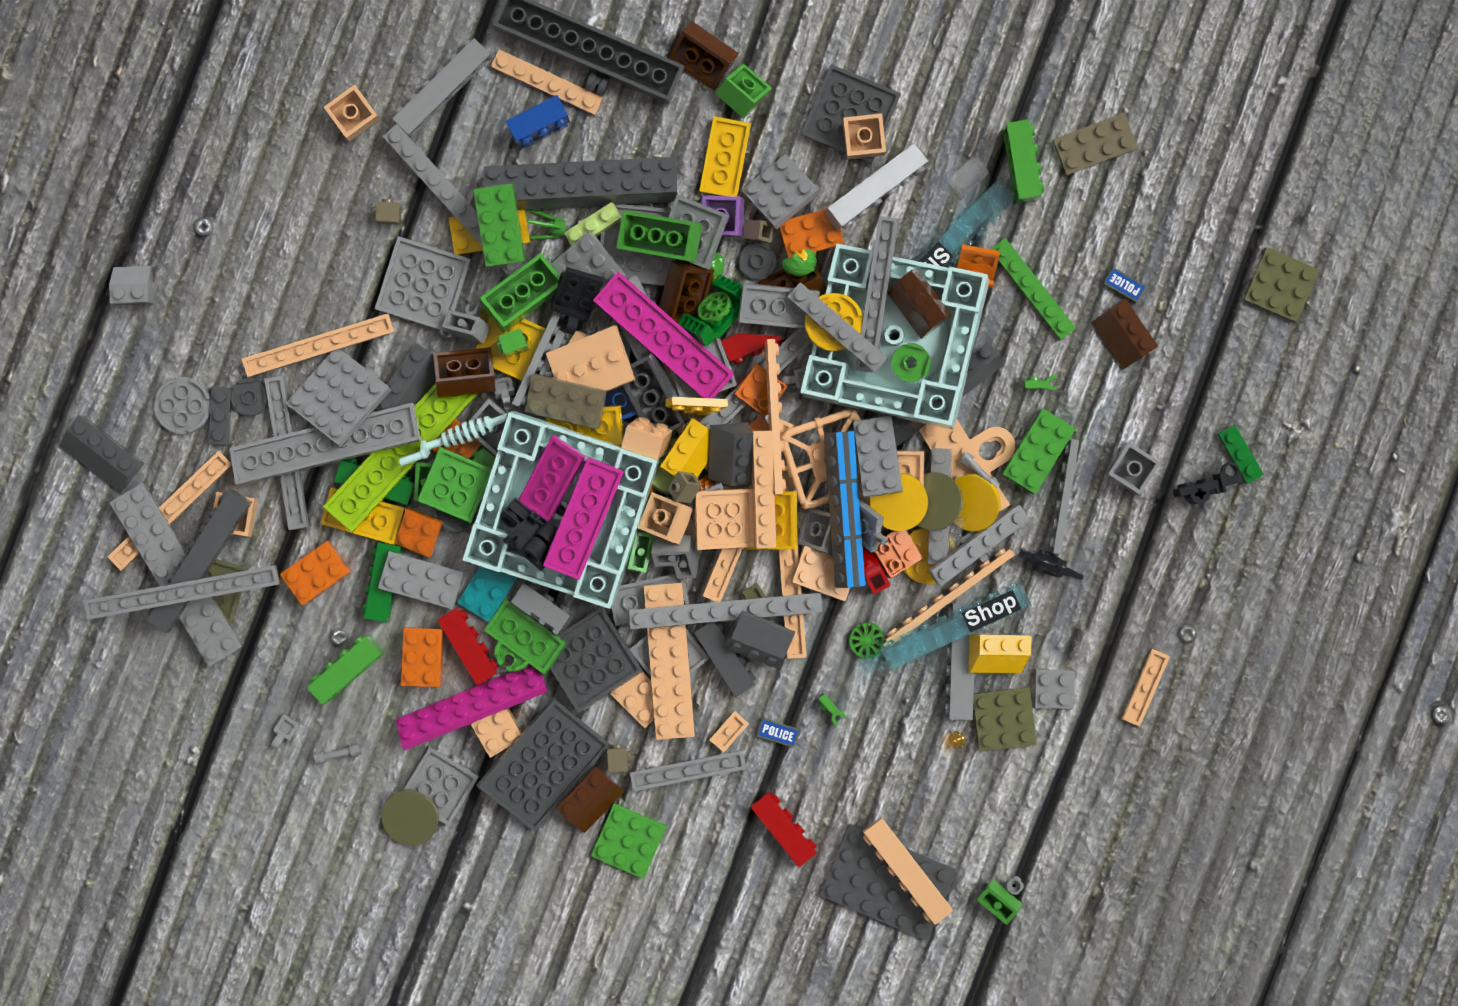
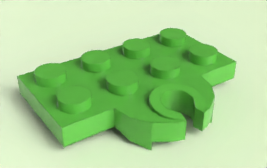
(523, 639)

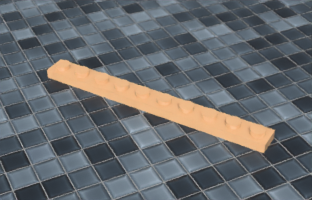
(726, 561)
(788, 562)

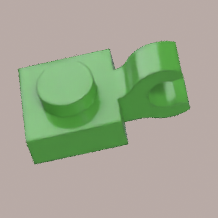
(1035, 383)
(826, 704)

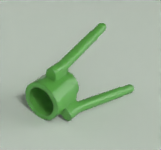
(556, 226)

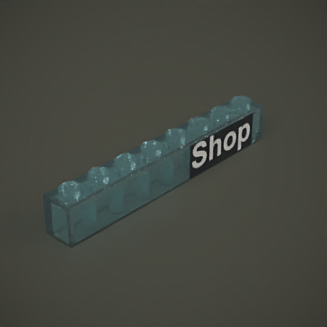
(969, 225)
(955, 626)

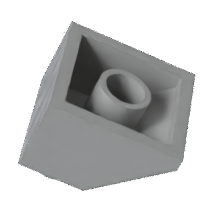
(131, 286)
(816, 531)

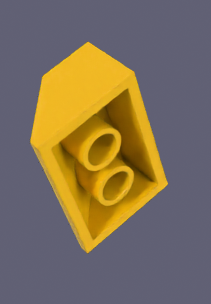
(689, 451)
(998, 653)

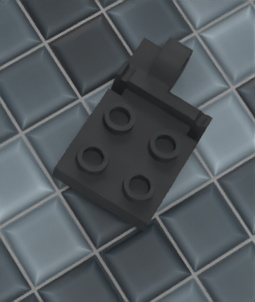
(575, 297)
(1208, 487)
(530, 534)

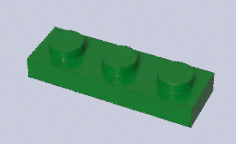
(1240, 454)

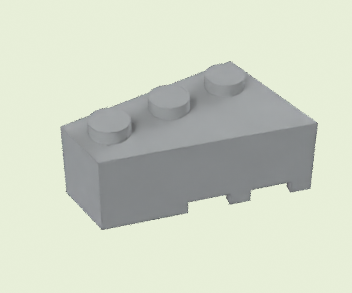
(542, 607)

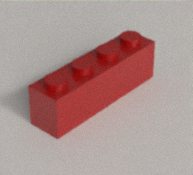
(468, 646)
(783, 828)

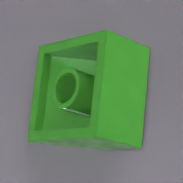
(743, 90)

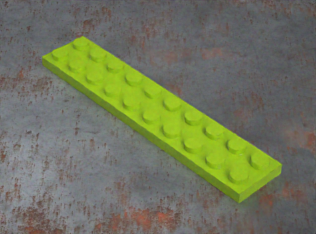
(383, 470)

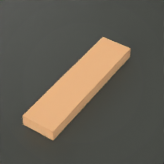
(1145, 687)

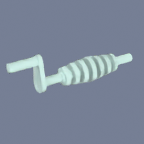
(453, 436)

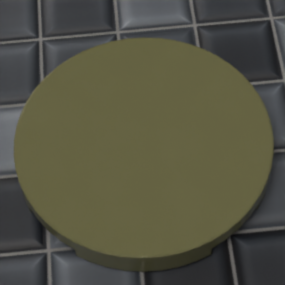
(944, 501)
(410, 817)

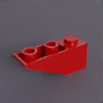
(743, 344)
(874, 573)

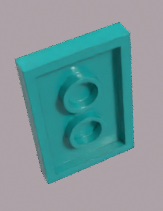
(486, 592)

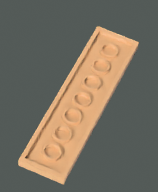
(669, 667)

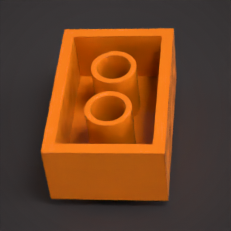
(809, 232)
(316, 573)
(422, 657)

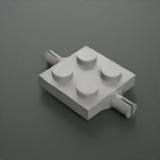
(871, 527)

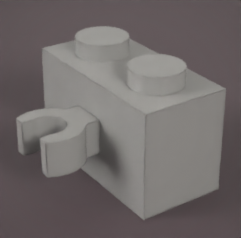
(467, 325)

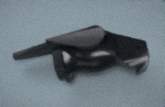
(1048, 563)

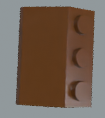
(703, 55)
(812, 281)
(685, 289)
(918, 303)
(1124, 334)
(464, 372)
(590, 799)

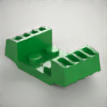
(707, 332)

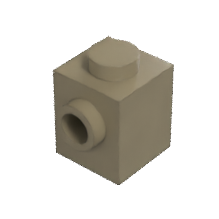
(388, 212)
(758, 231)
(684, 487)
(618, 758)

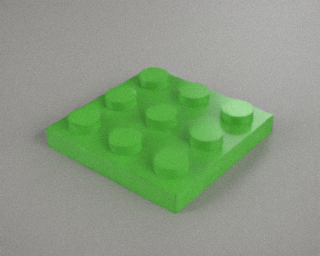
(454, 484)
(628, 840)

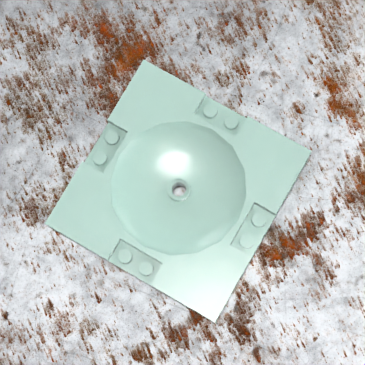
(936, 396)
(517, 456)

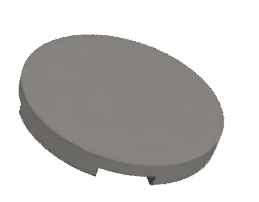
(182, 405)

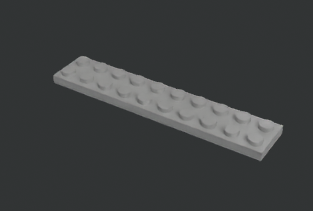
(313, 449)
(162, 555)

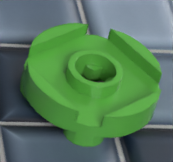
(915, 372)

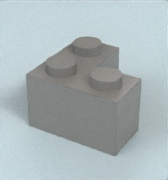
(680, 556)

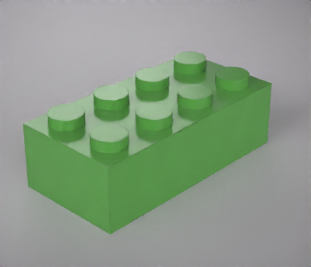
(1022, 162)
(499, 224)
(659, 236)
(520, 293)
(1038, 451)
(346, 669)

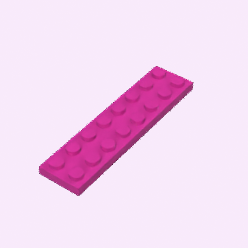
(663, 336)
(470, 706)

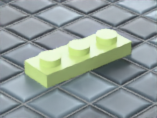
(597, 223)

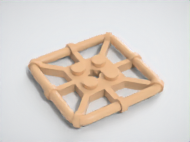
(815, 454)

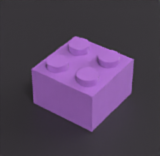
(729, 205)

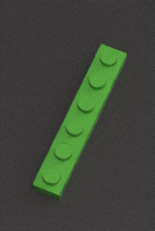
(1033, 290)

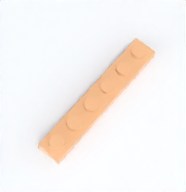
(546, 82)

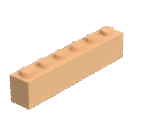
(763, 489)
(908, 871)

